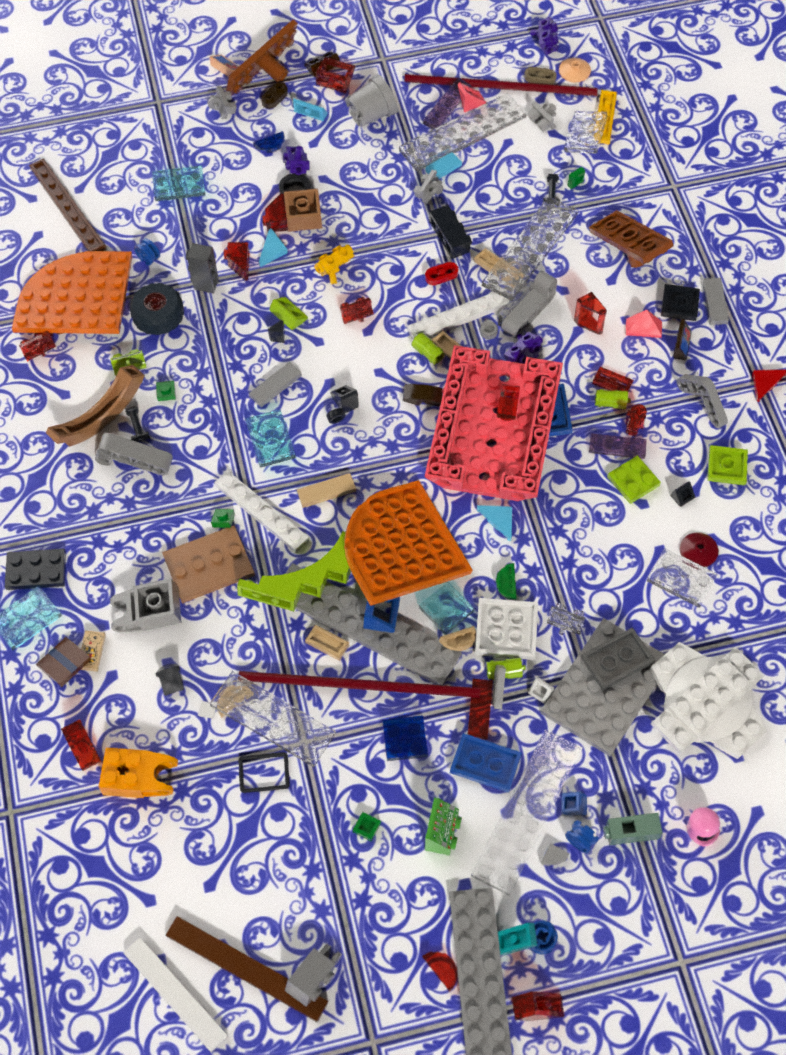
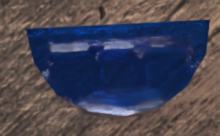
(270, 143)

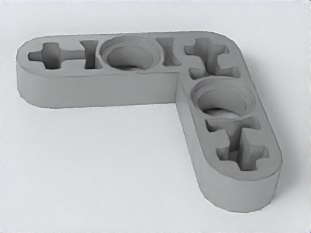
(705, 387)

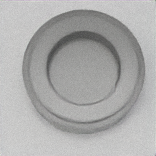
(488, 330)

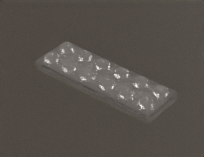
(273, 718)

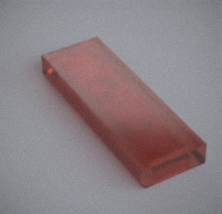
(480, 709)

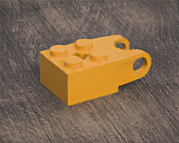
(142, 773)

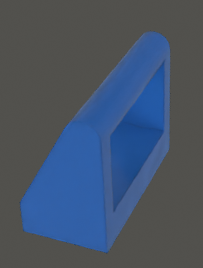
(374, 623)

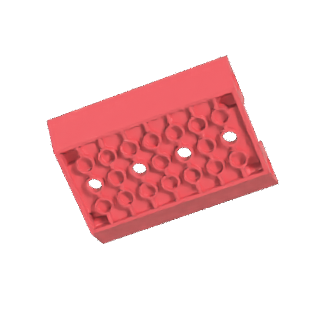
(468, 422)

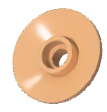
(574, 70)

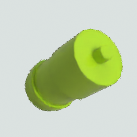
(426, 347)
(614, 399)
(513, 667)

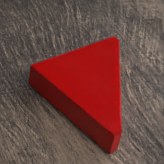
(765, 381)

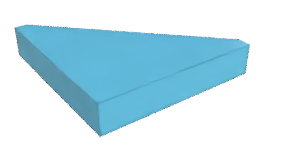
(272, 249)
(499, 517)

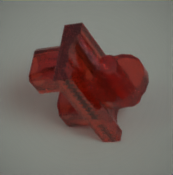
(357, 310)
(37, 346)
(635, 419)

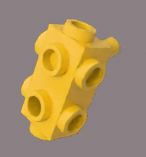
(330, 263)

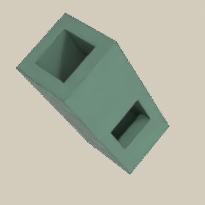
(633, 829)

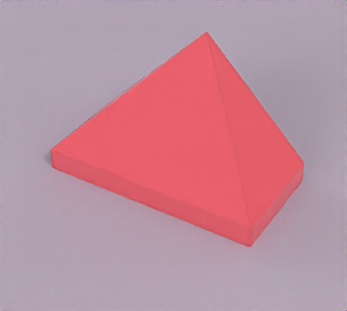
(470, 97)
(644, 325)

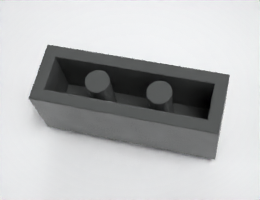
(202, 268)

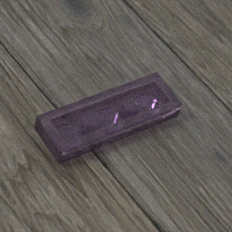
(617, 446)

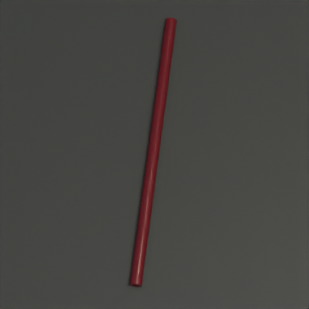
(505, 85)
(361, 684)

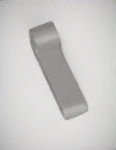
(532, 305)
(132, 453)

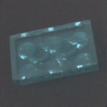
(178, 183)
(270, 438)
(27, 617)

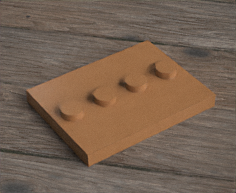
(208, 564)

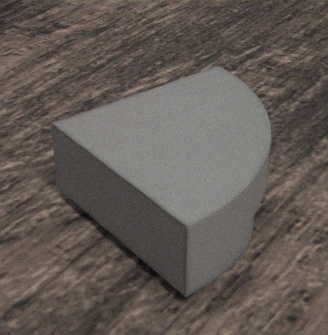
(554, 856)

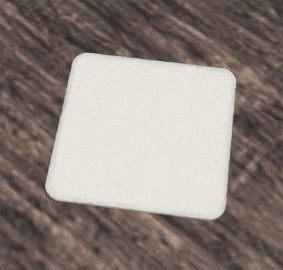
(206, 710)

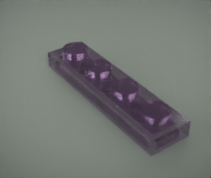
(445, 106)

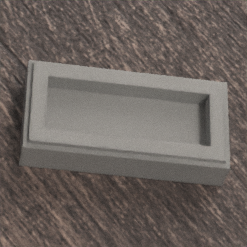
(498, 688)

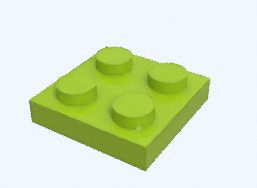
(727, 465)
(633, 479)

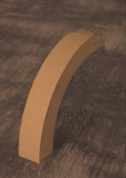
(103, 412)

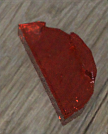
(443, 968)

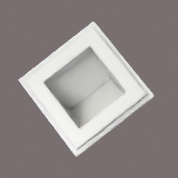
(541, 690)

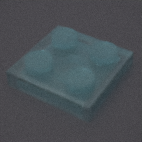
(446, 608)

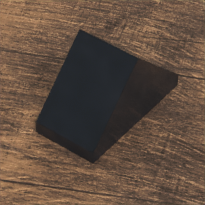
(345, 398)

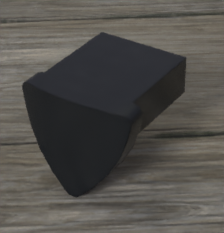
(170, 678)

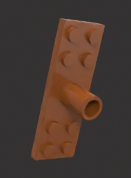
(264, 60)
(631, 237)

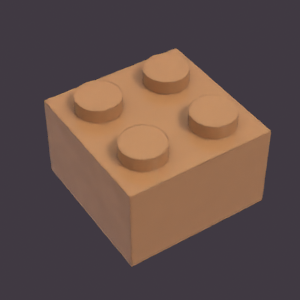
(303, 210)

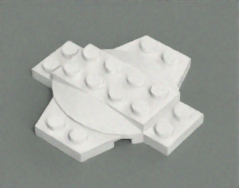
(708, 700)

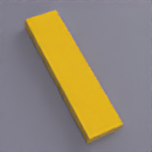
(607, 104)

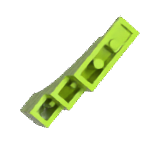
(286, 589)

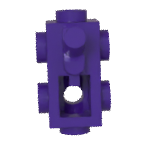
(547, 35)
(296, 162)
(526, 346)

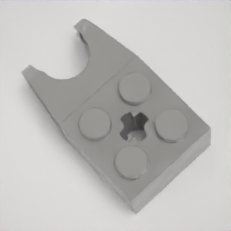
(148, 607)

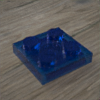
(405, 738)

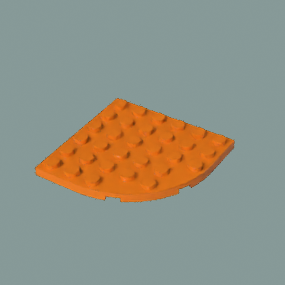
(76, 295)
(401, 544)

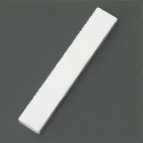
(176, 995)

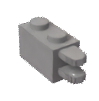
(311, 975)

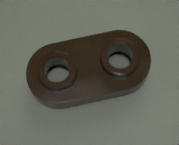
(274, 95)

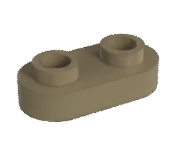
(540, 75)

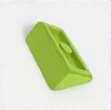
(288, 312)

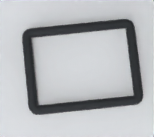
(269, 788)

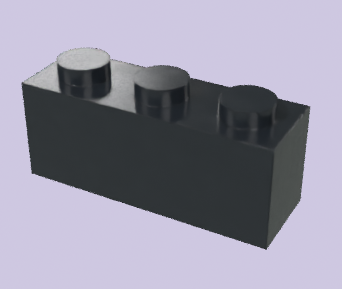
(450, 231)

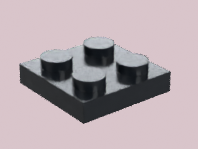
(680, 302)

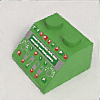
(442, 827)

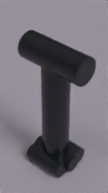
(552, 179)
(140, 436)

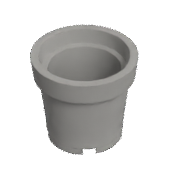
(372, 102)

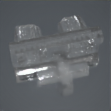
(566, 620)

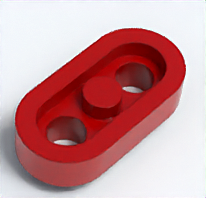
(440, 273)

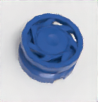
(147, 251)
(581, 837)
(545, 936)

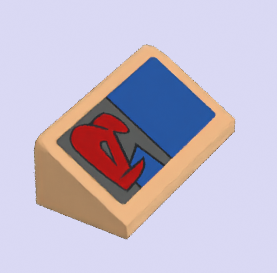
(223, 64)

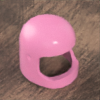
(703, 823)

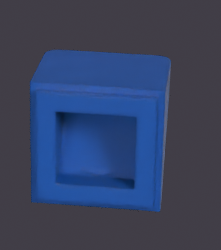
(574, 803)

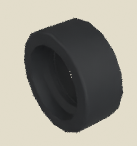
(293, 179)

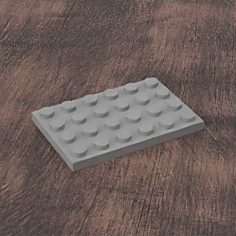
(596, 714)

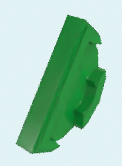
(506, 582)

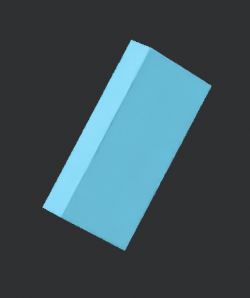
(444, 165)

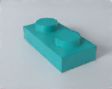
(517, 938)

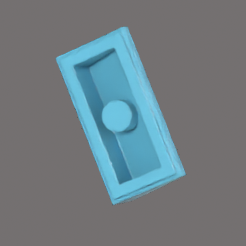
(309, 110)

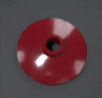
(703, 557)

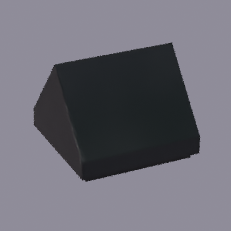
(277, 332)
(683, 494)

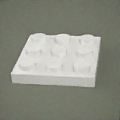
(506, 628)

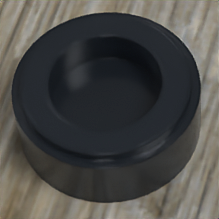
(335, 415)

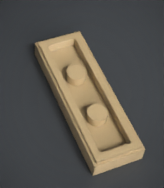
(326, 490)

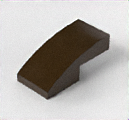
(421, 393)

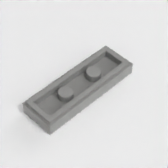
(715, 301)
(275, 384)

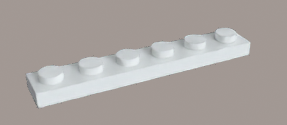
(458, 315)
(262, 511)

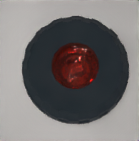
(156, 309)

